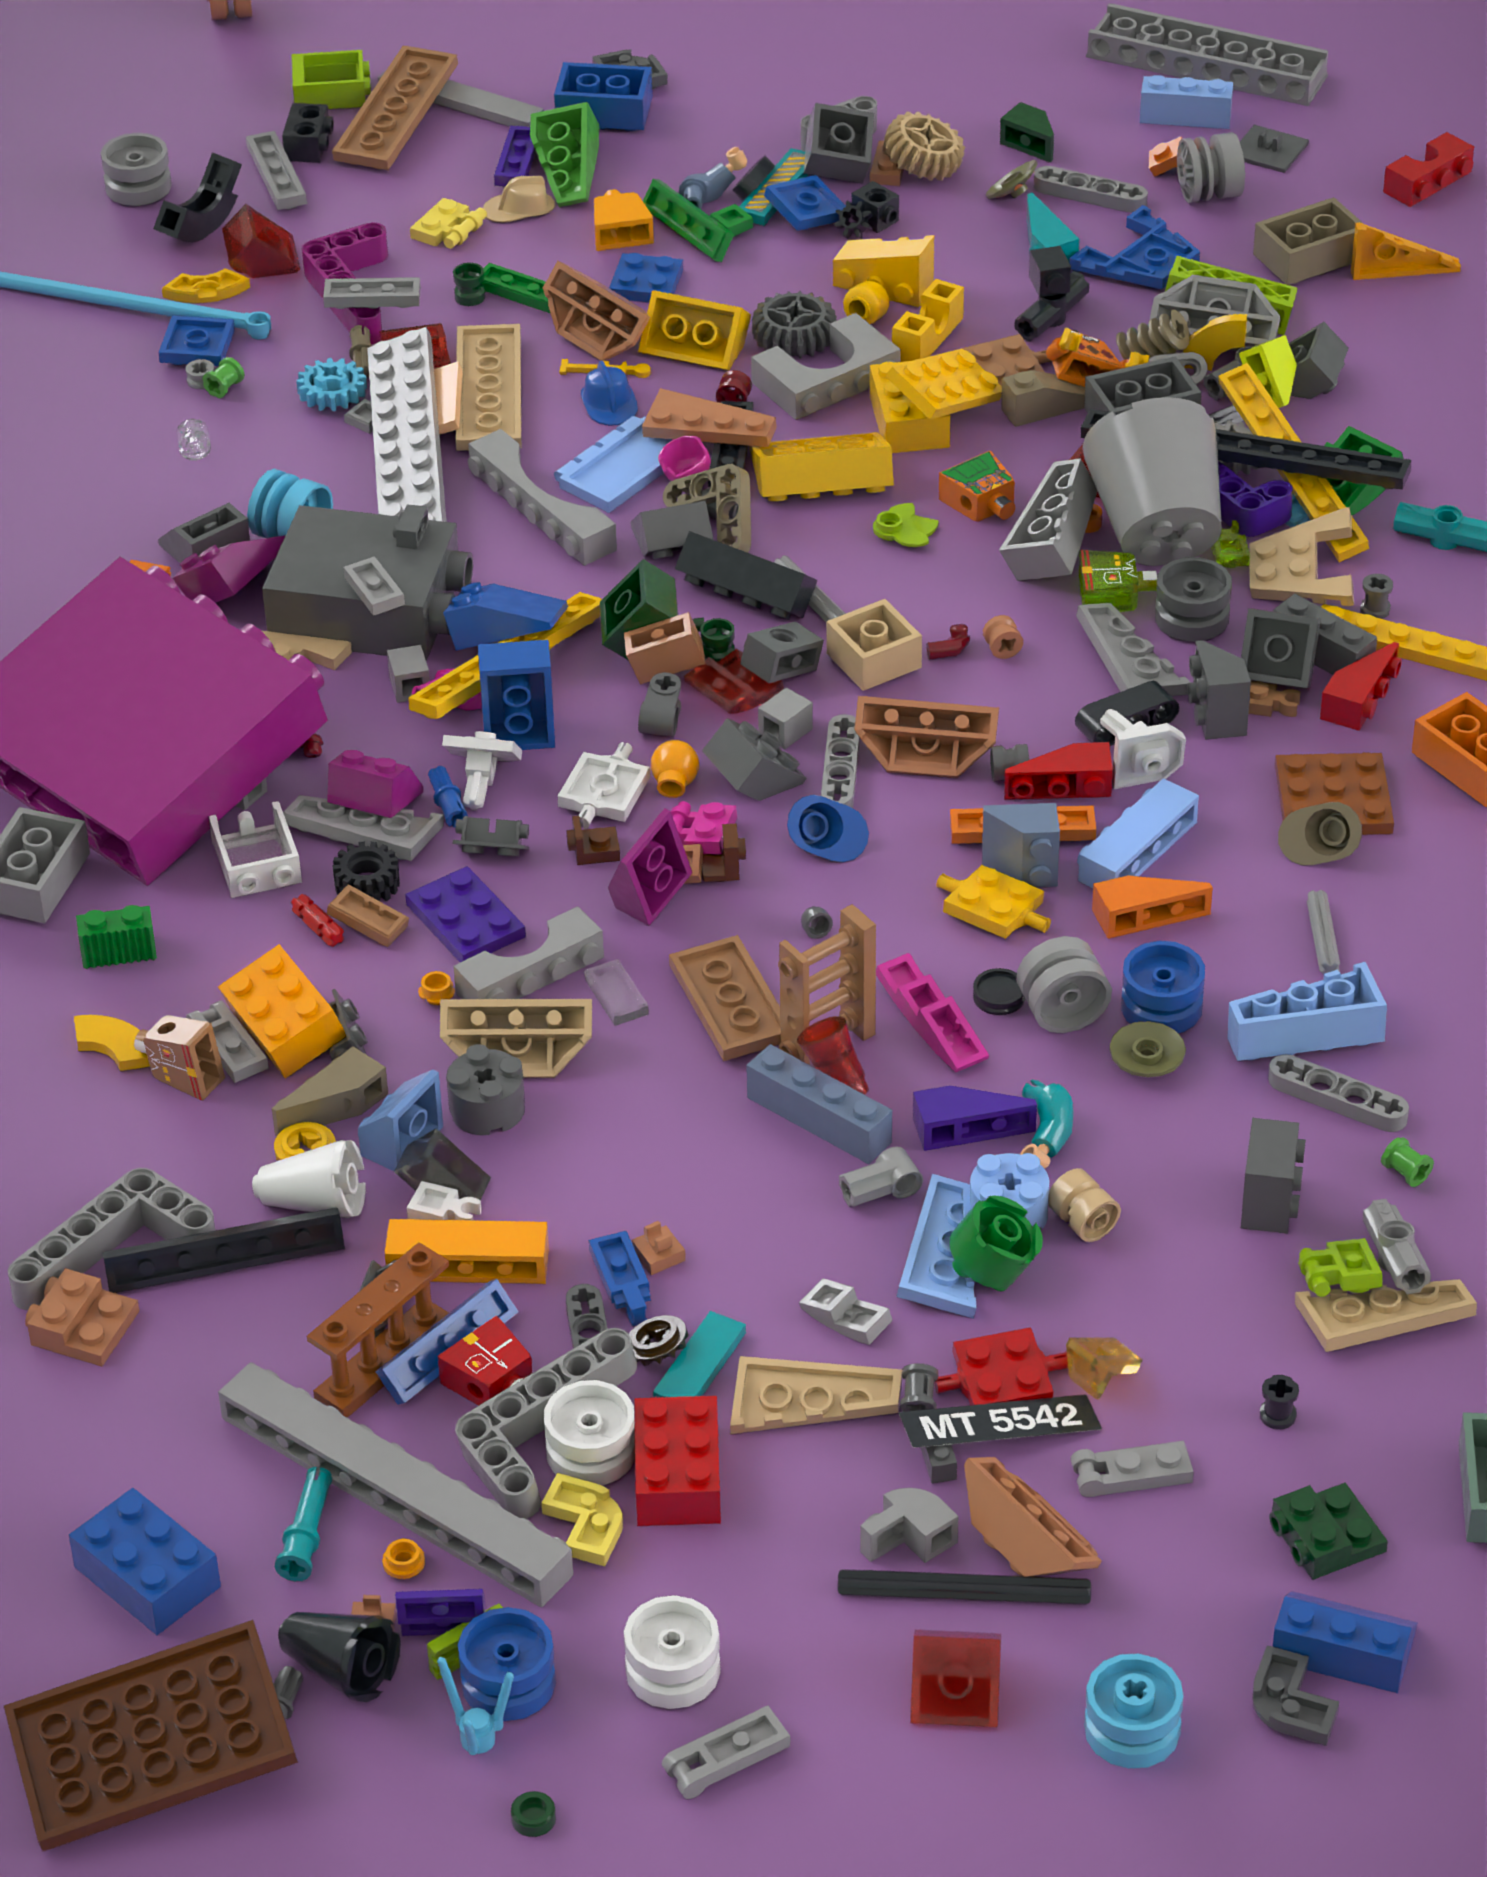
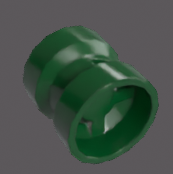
(469, 286)
(717, 638)

